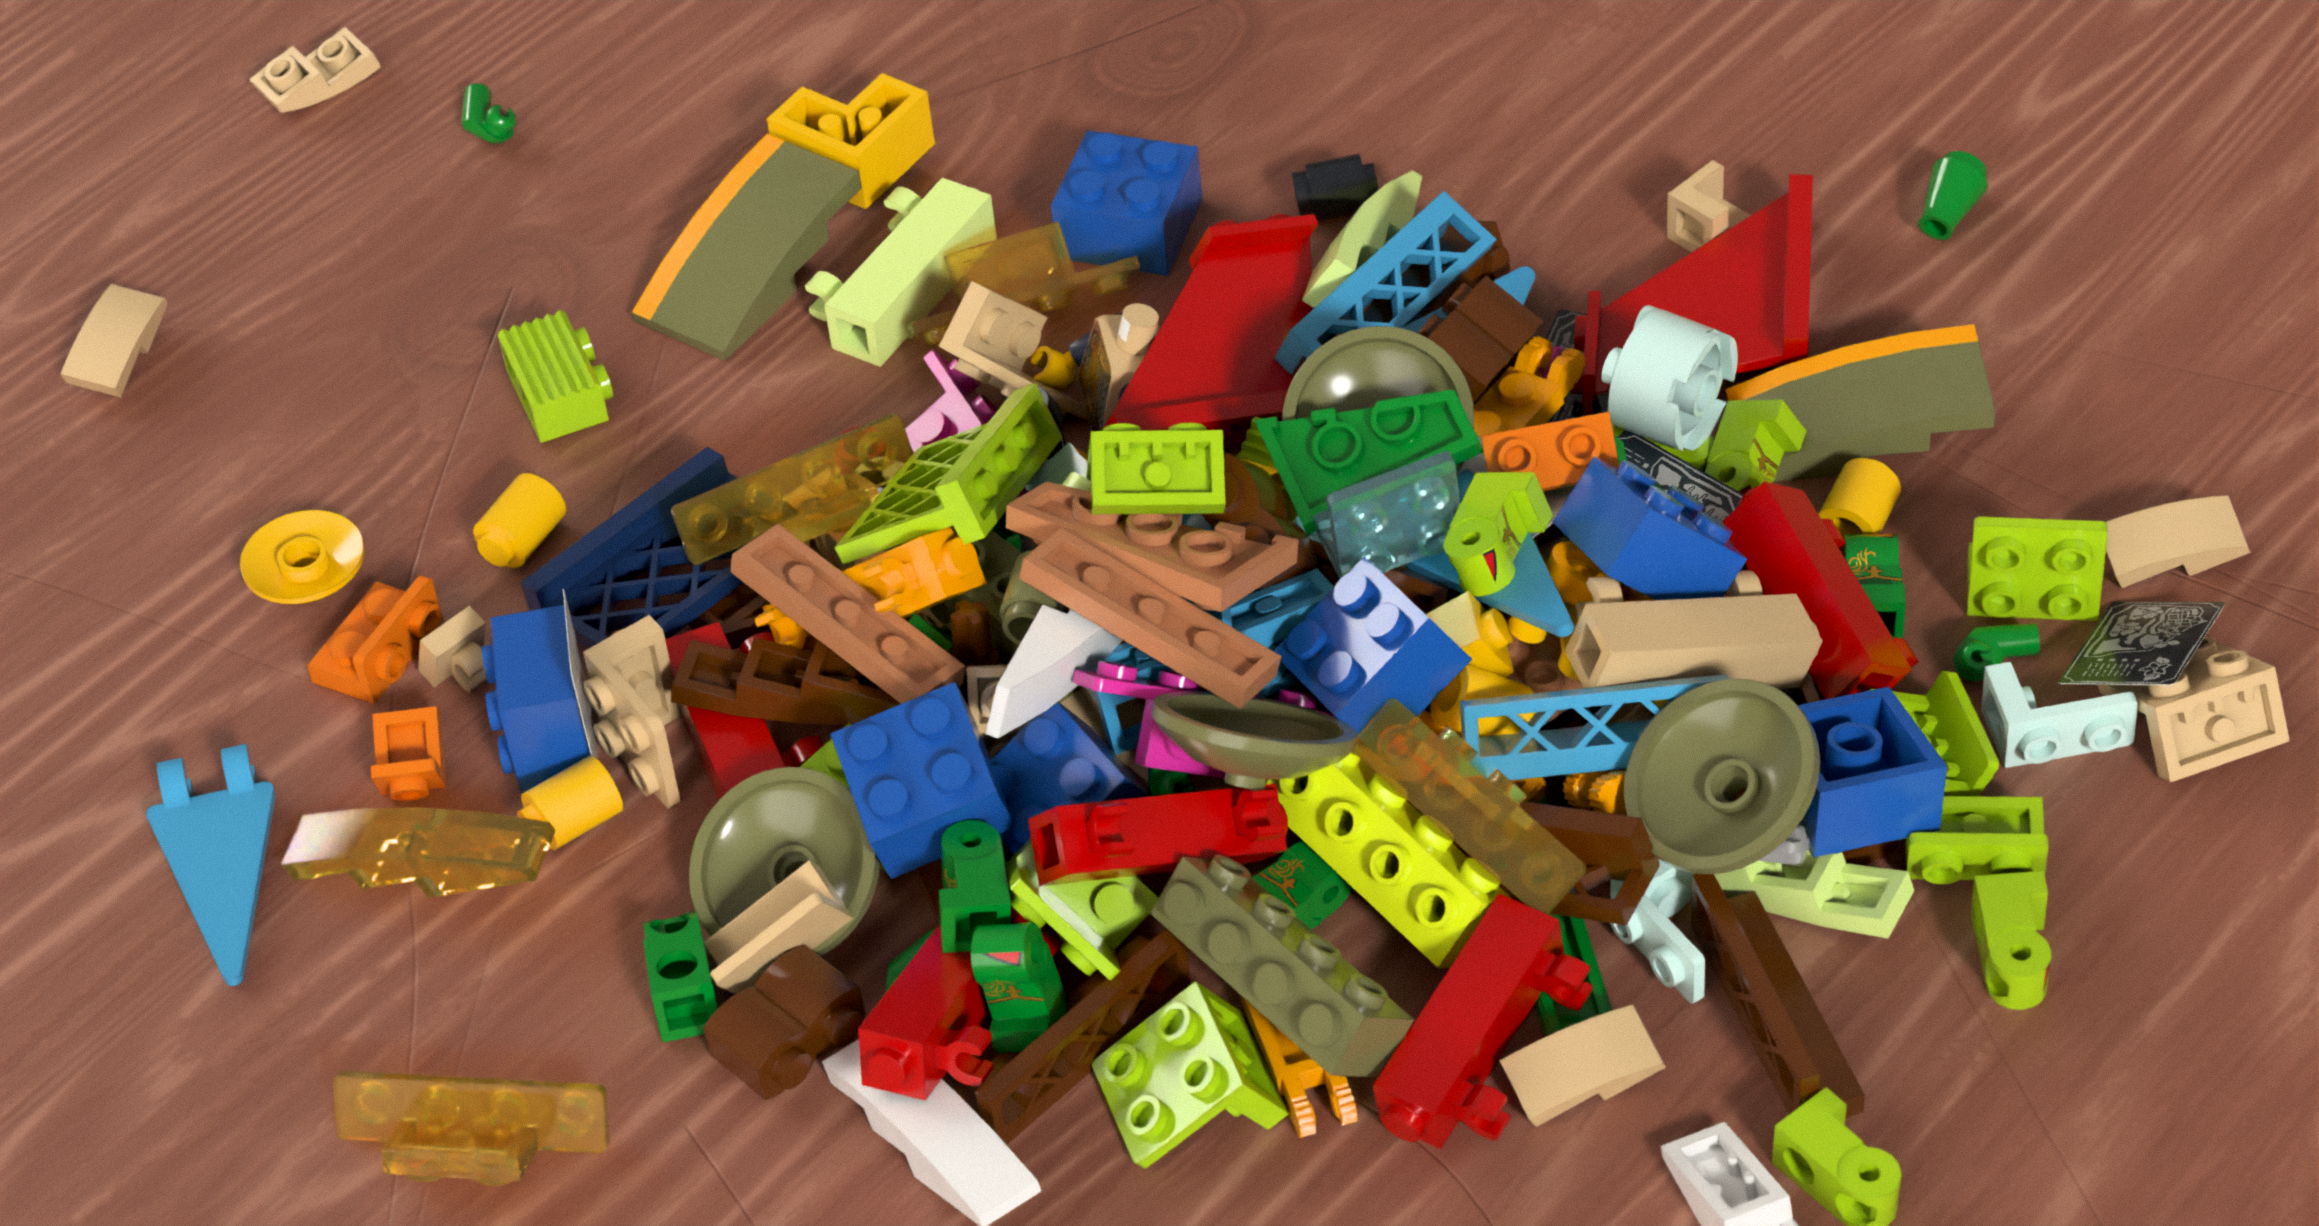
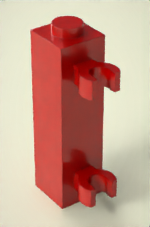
(1801, 556)
(731, 744)
(1155, 833)
(1470, 1022)
(930, 1024)

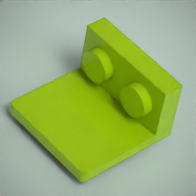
(1156, 470)
(2036, 568)
(1087, 915)
(1183, 1072)

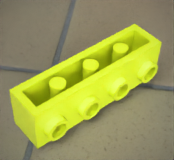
(1390, 855)

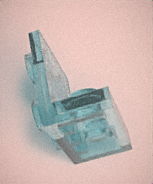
(1391, 516)

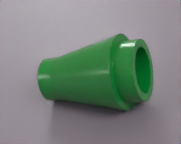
(1952, 192)

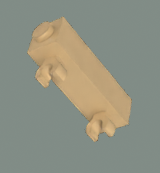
(1688, 638)

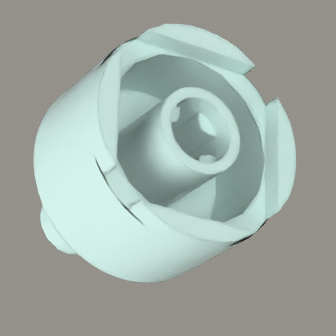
(1669, 379)

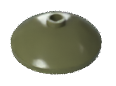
(1372, 367)
(1252, 742)
(1705, 753)
(767, 833)

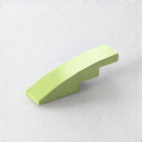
(1364, 235)
(1826, 892)

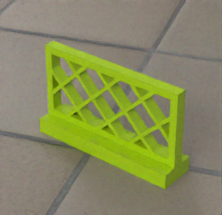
(959, 480)

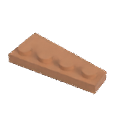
(1191, 562)

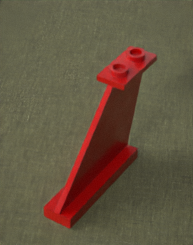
(1741, 283)
(1224, 330)

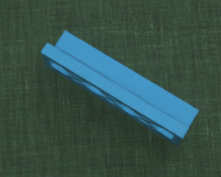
(1382, 279)
(1262, 616)
(1566, 750)

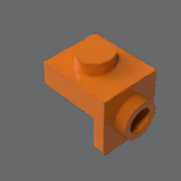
(408, 753)

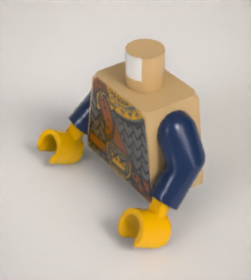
(1105, 360)

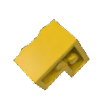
(875, 133)

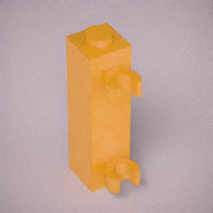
(902, 579)

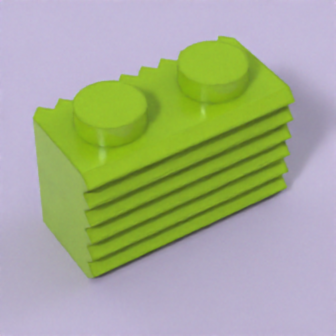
(555, 376)

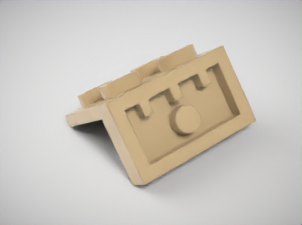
(995, 340)
(2213, 713)

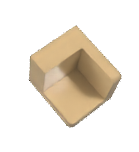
(1698, 209)

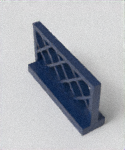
(624, 546)

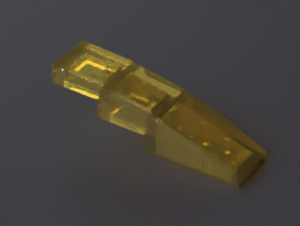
(432, 846)

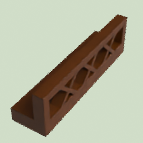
(1611, 850)
(1770, 997)
(1094, 1020)

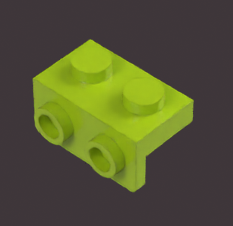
(1955, 733)
(1980, 839)

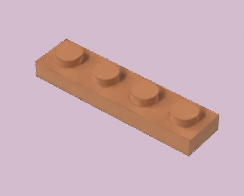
(844, 616)
(1150, 617)

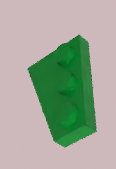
(1352, 446)

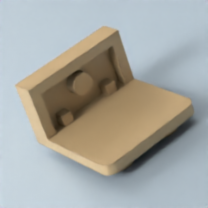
(632, 696)

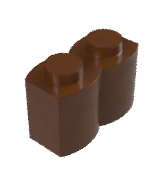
(1482, 332)
(1259, 505)
(785, 1022)

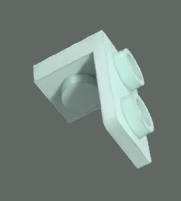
(2051, 732)
(1670, 953)

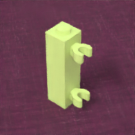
(905, 272)

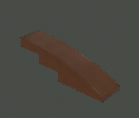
(777, 684)

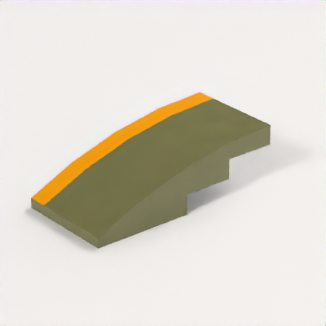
(745, 246)
(1878, 397)

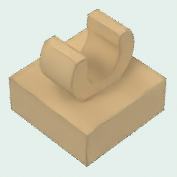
(455, 651)

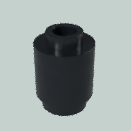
(1334, 186)

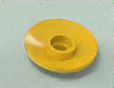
(302, 557)

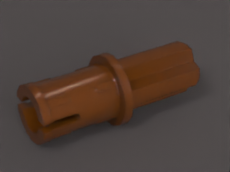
(972, 638)

